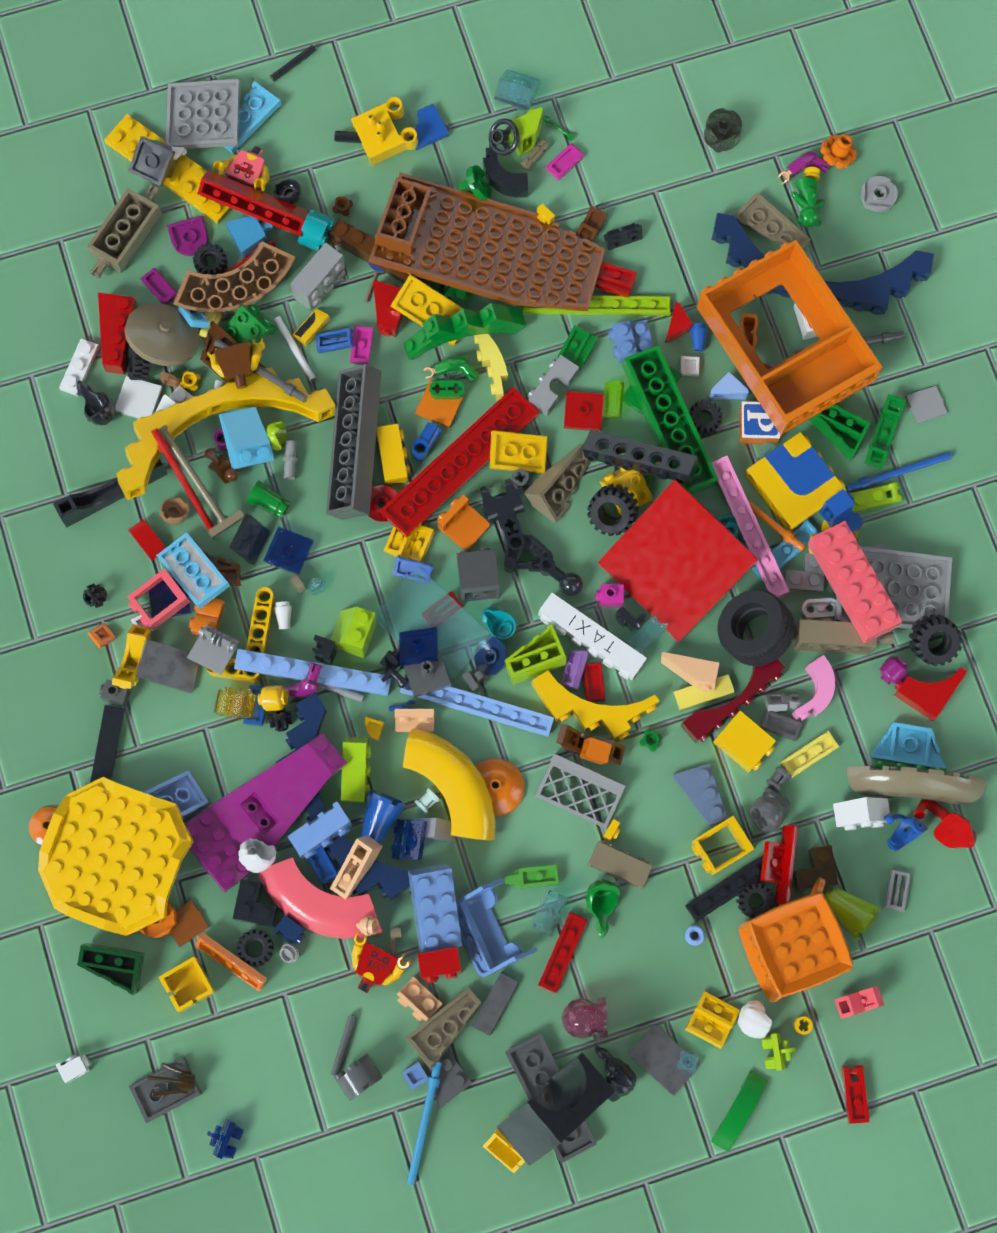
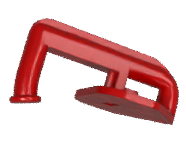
(953, 830)

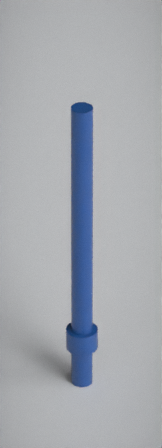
(865, 482)

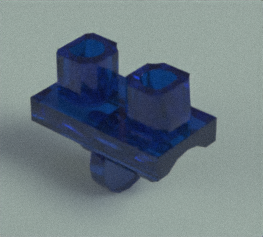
(222, 1148)

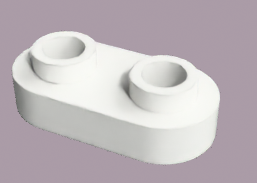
(819, 608)

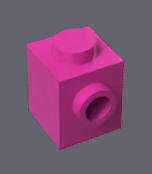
(610, 595)

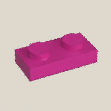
(362, 345)

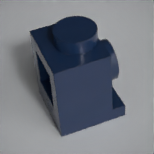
(290, 930)

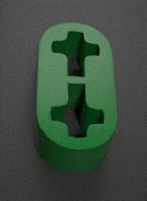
(446, 389)

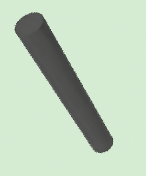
(343, 1045)

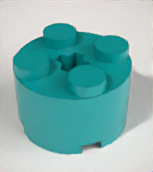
(315, 230)

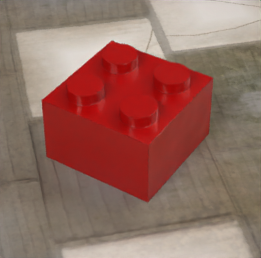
(439, 964)

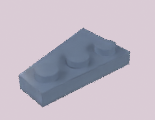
(703, 793)

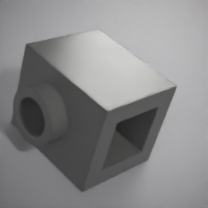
(114, 694)

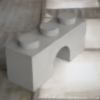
(561, 372)

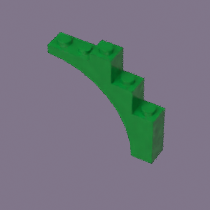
(465, 323)

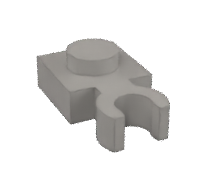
(780, 702)

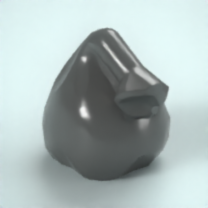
(769, 810)

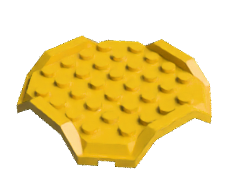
(113, 856)

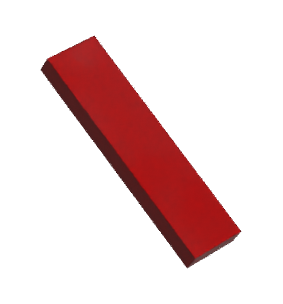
(562, 952)

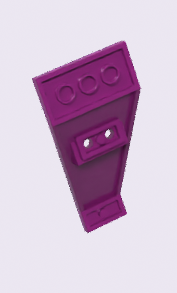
(278, 799)

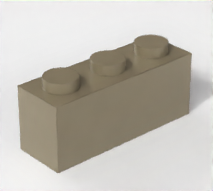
(620, 864)

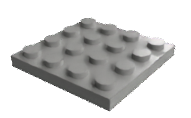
(203, 114)

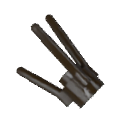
(185, 1081)

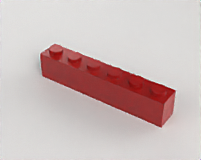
(252, 202)

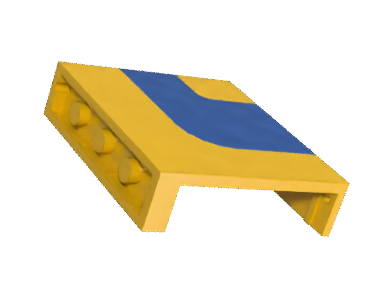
(794, 481)

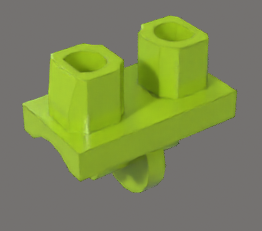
(778, 1061)

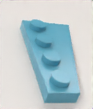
(253, 112)

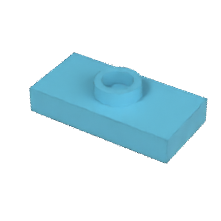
(194, 318)

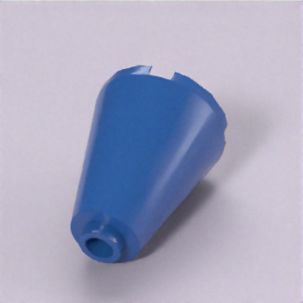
(380, 815)

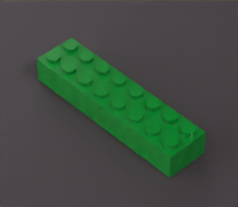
(667, 412)

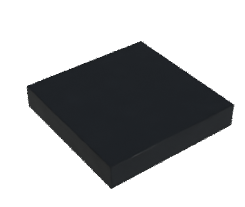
(249, 539)

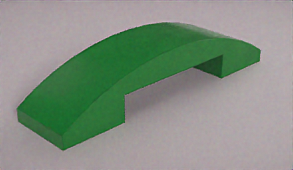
(884, 431)
(739, 1111)

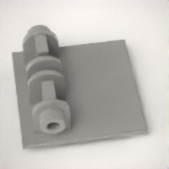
(213, 649)

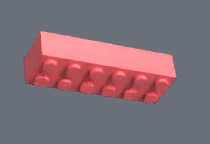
(854, 582)

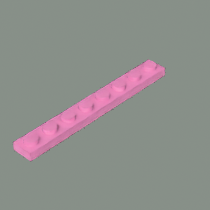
(749, 527)

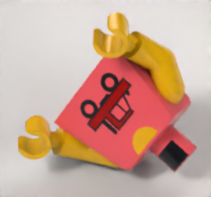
(246, 168)

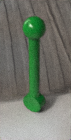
(570, 136)

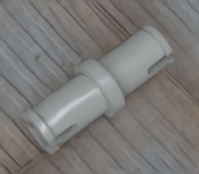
(290, 460)

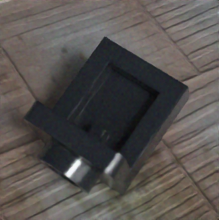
(624, 618)

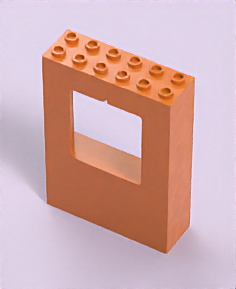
(811, 378)

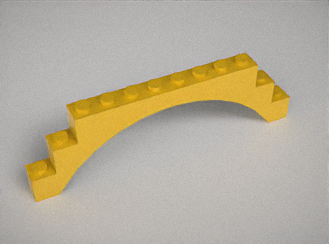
(180, 416)

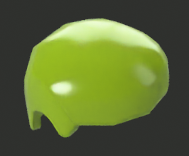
(277, 435)

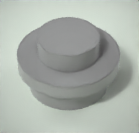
(289, 953)

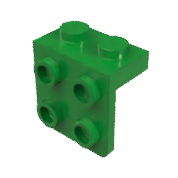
(249, 325)

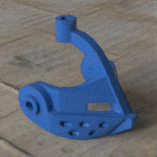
(900, 837)

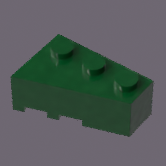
(113, 964)

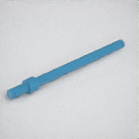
(433, 1083)

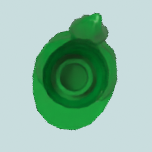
(601, 902)

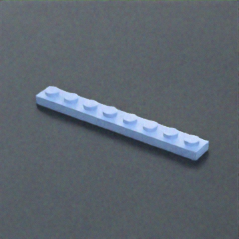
(298, 670)
(488, 709)

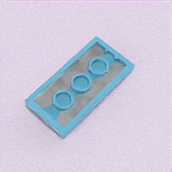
(193, 570)

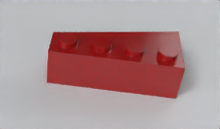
(113, 317)

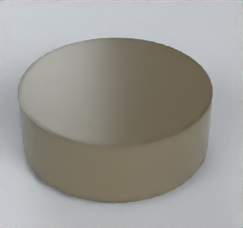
(297, 583)

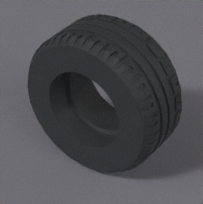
(740, 612)

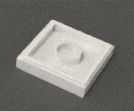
(138, 398)

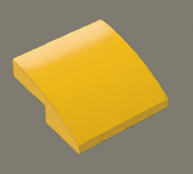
(413, 547)
(712, 1020)

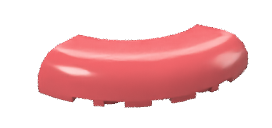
(312, 907)

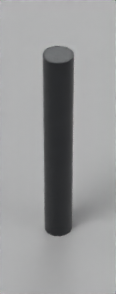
(292, 63)

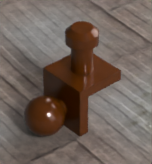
(221, 466)

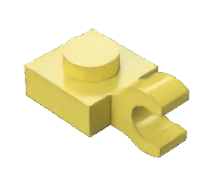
(216, 317)

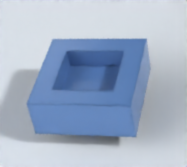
(415, 1075)

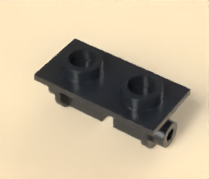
(629, 234)

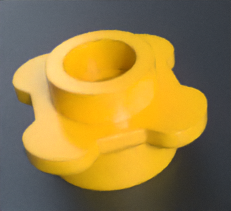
(190, 376)

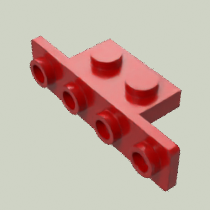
(779, 862)

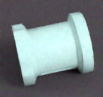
(427, 801)

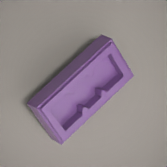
(574, 669)

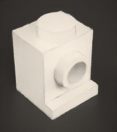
(73, 1068)

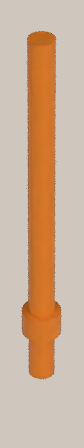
(788, 536)

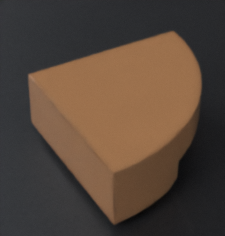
(169, 379)

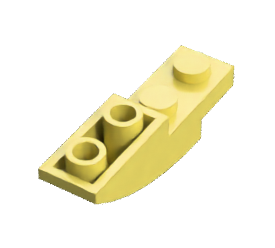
(492, 359)

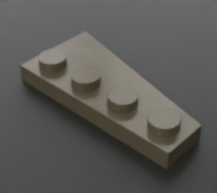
(769, 222)
(441, 1029)

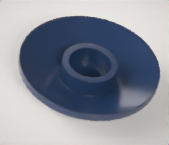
(485, 658)

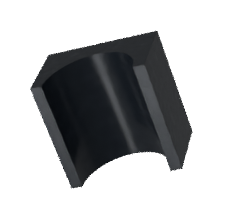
(576, 1093)

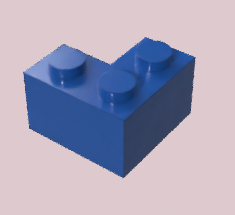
(839, 509)

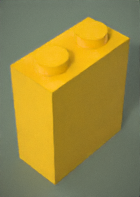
(745, 742)

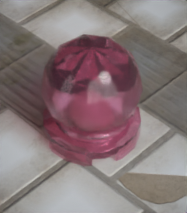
(584, 1018)

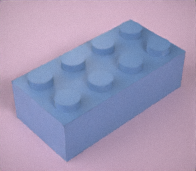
(435, 908)

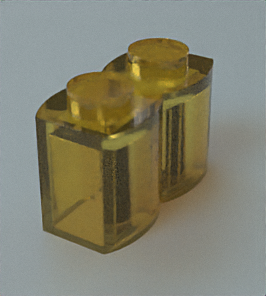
(235, 703)

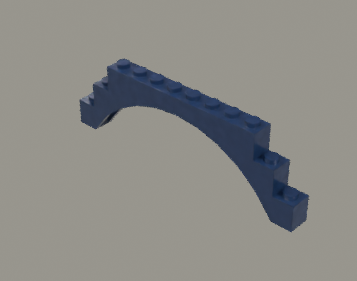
(866, 294)
(392, 880)

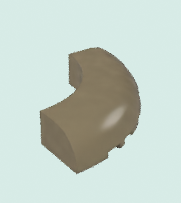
(915, 783)

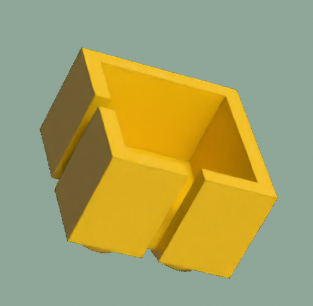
(188, 984)
(503, 1150)

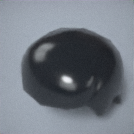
(288, 191)

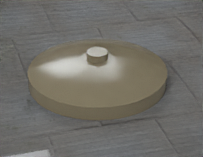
(161, 335)

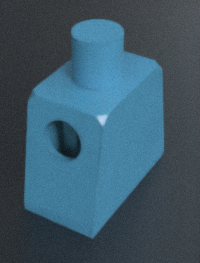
(248, 233)

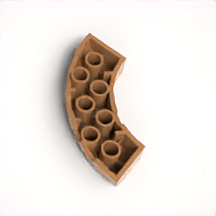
(237, 287)

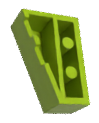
(536, 657)
(355, 773)

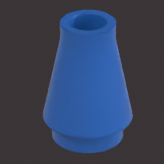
(699, 336)

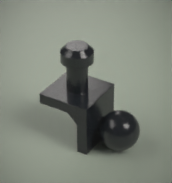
(391, 666)

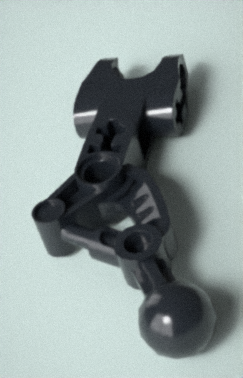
(505, 511)

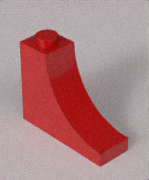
(928, 697)

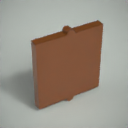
(189, 924)

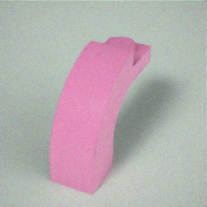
(824, 683)

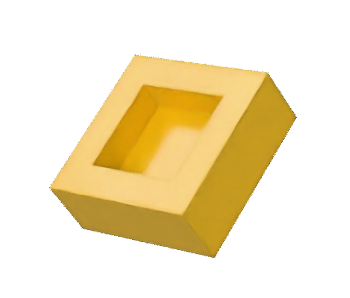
(545, 214)
(612, 831)

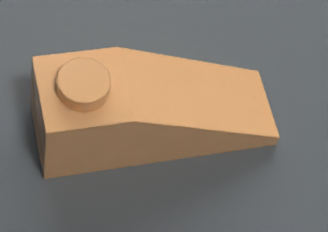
(697, 672)
(356, 865)

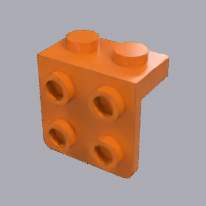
(462, 523)

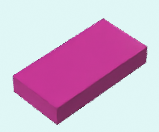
(564, 161)

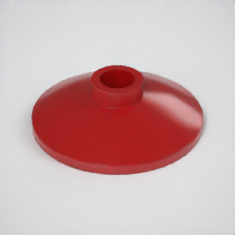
(380, 494)

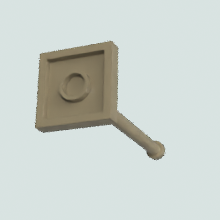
(224, 522)

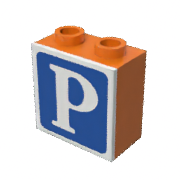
(755, 425)

